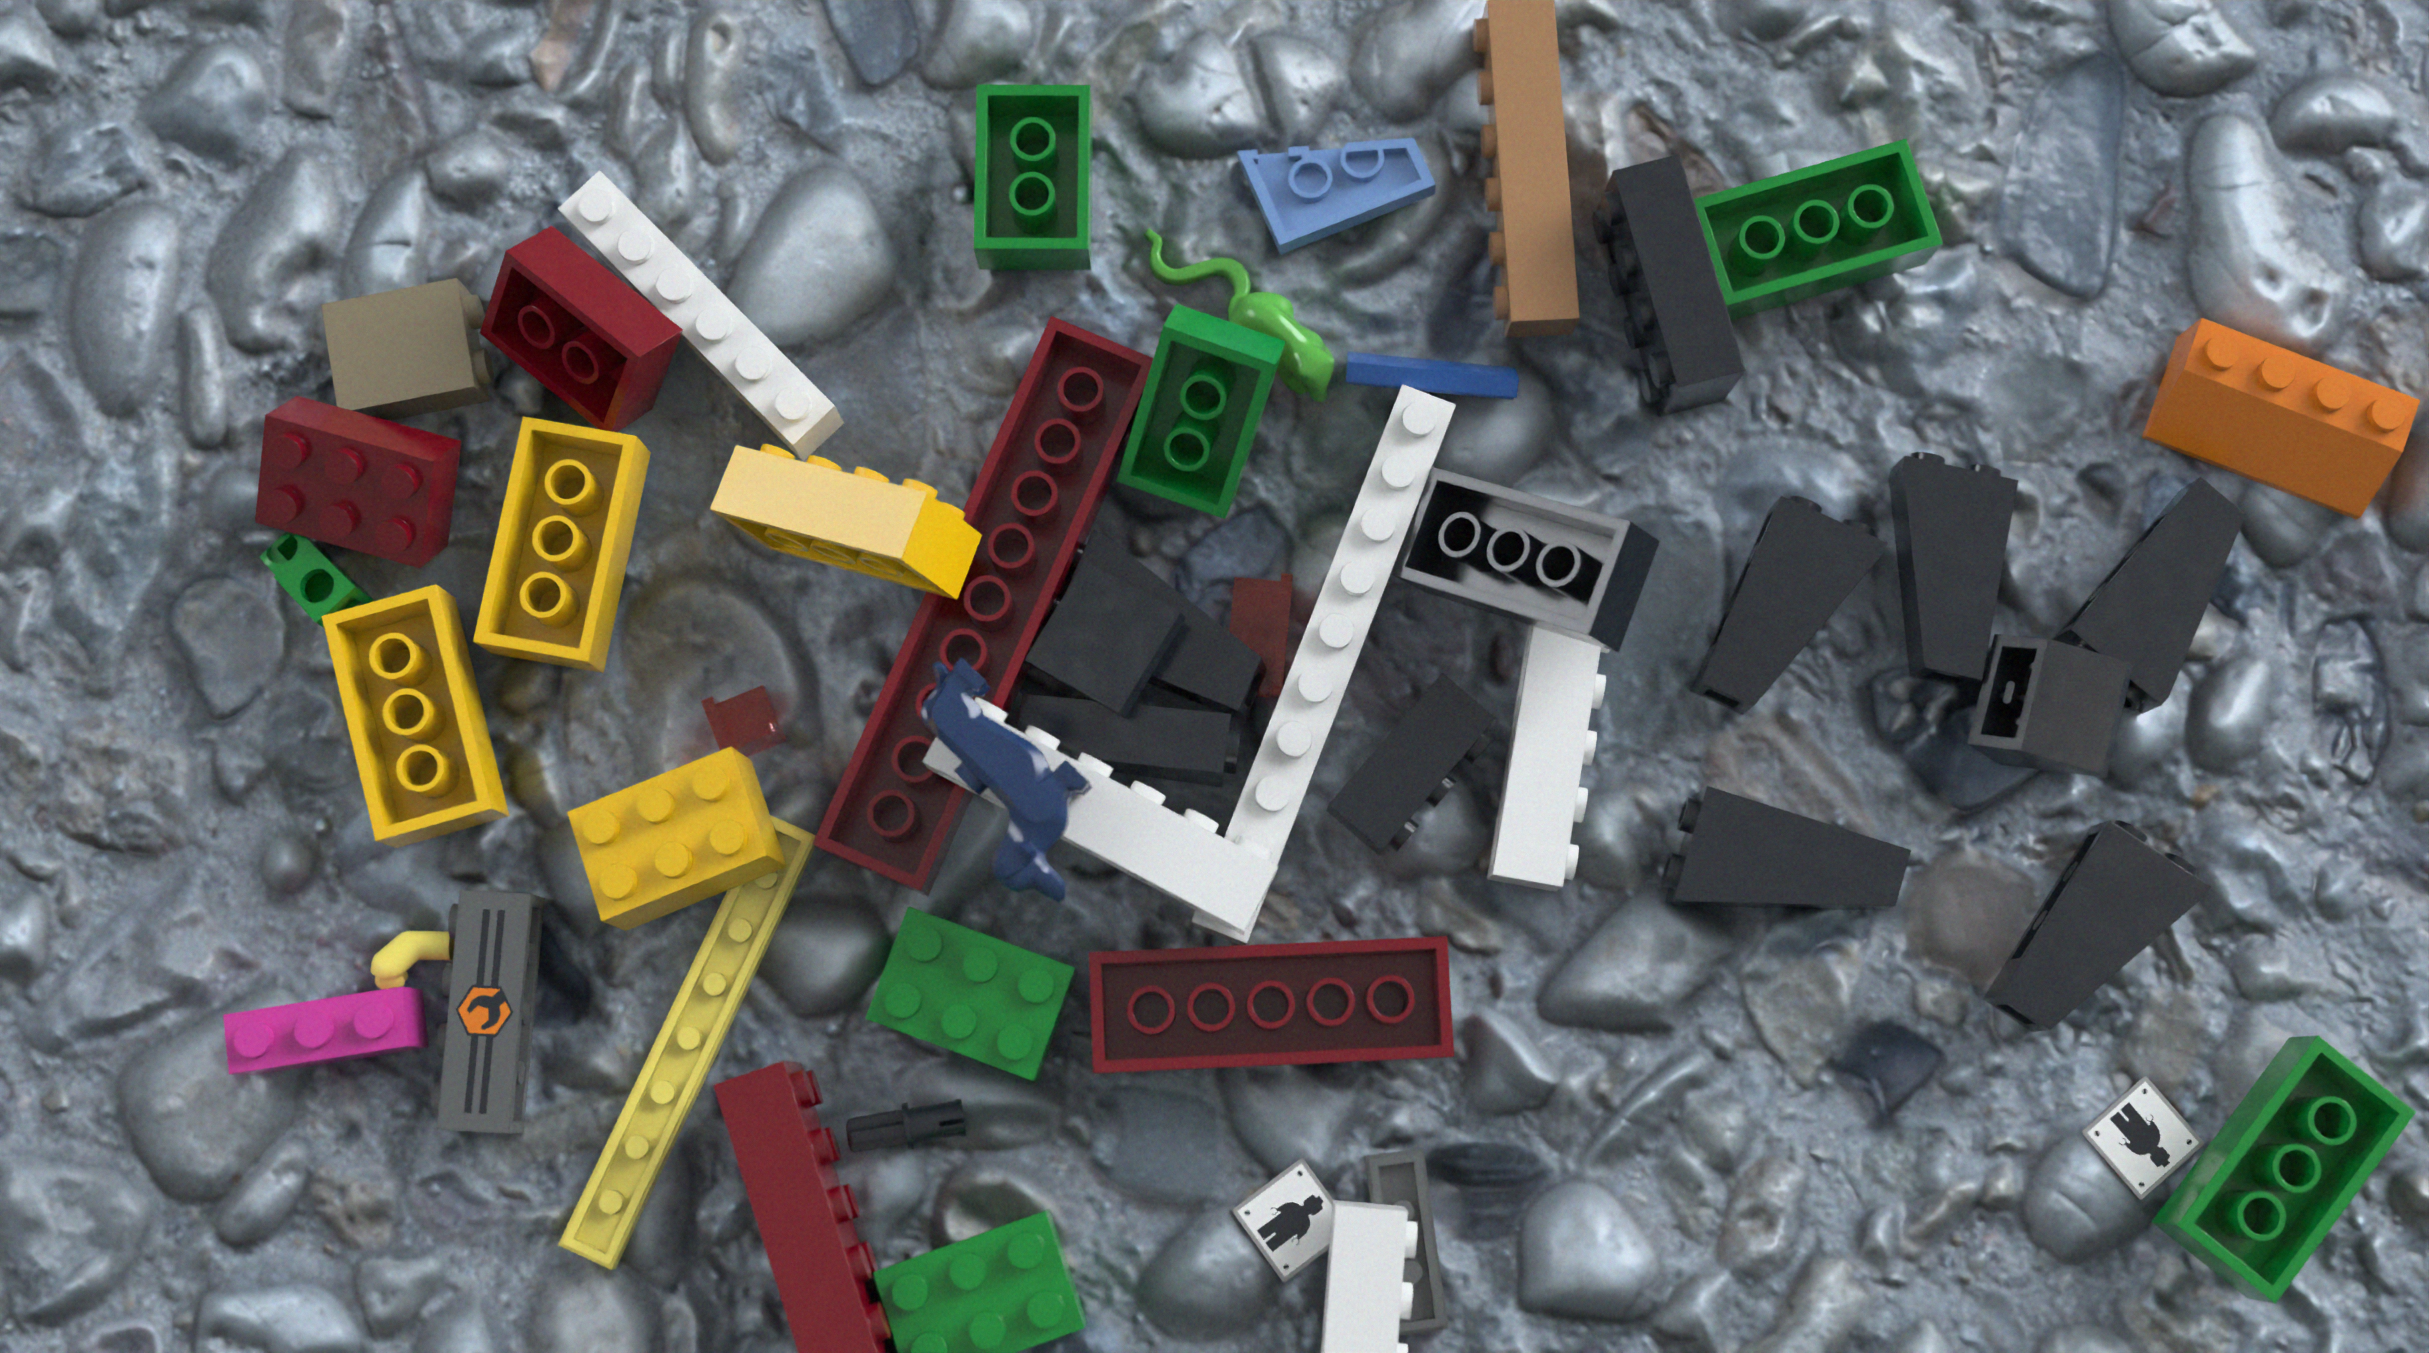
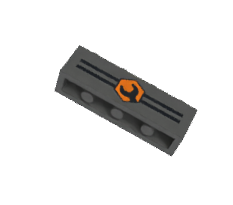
(488, 1012)

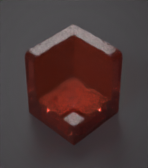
(745, 721)

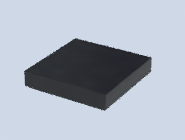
(1105, 639)

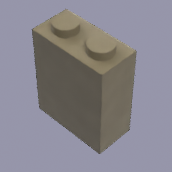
(408, 350)

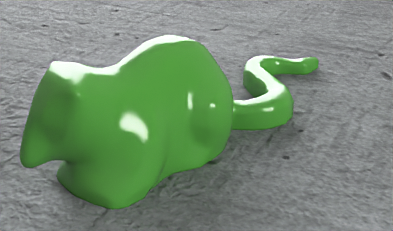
(1305, 361)

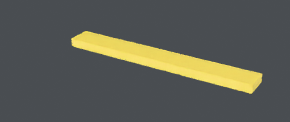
(683, 1056)

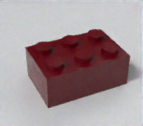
(580, 330)
(357, 481)

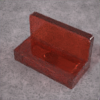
(1261, 623)

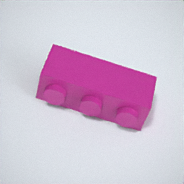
(325, 1031)

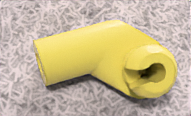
(404, 951)

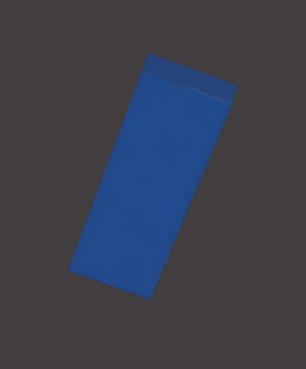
(1431, 375)

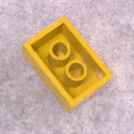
(676, 839)

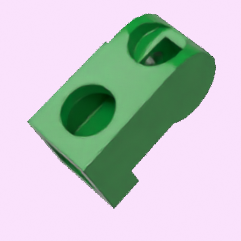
(312, 576)

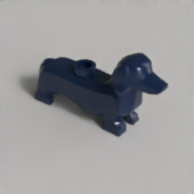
(1013, 771)

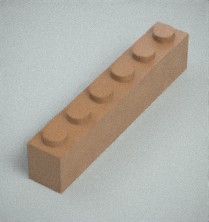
(1528, 168)

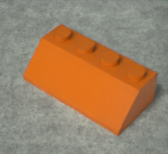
(2279, 418)

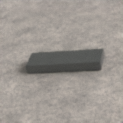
(1402, 1180)

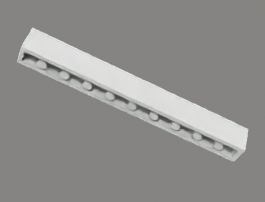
(1336, 631)

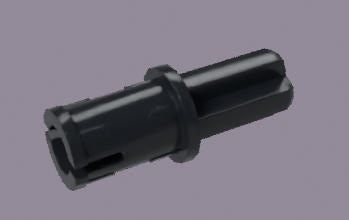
(905, 1126)

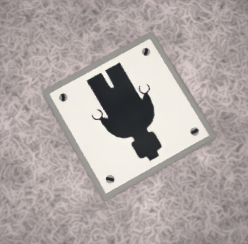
(2143, 1137)
(1289, 1219)

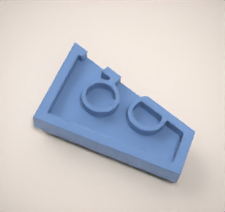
(1330, 190)

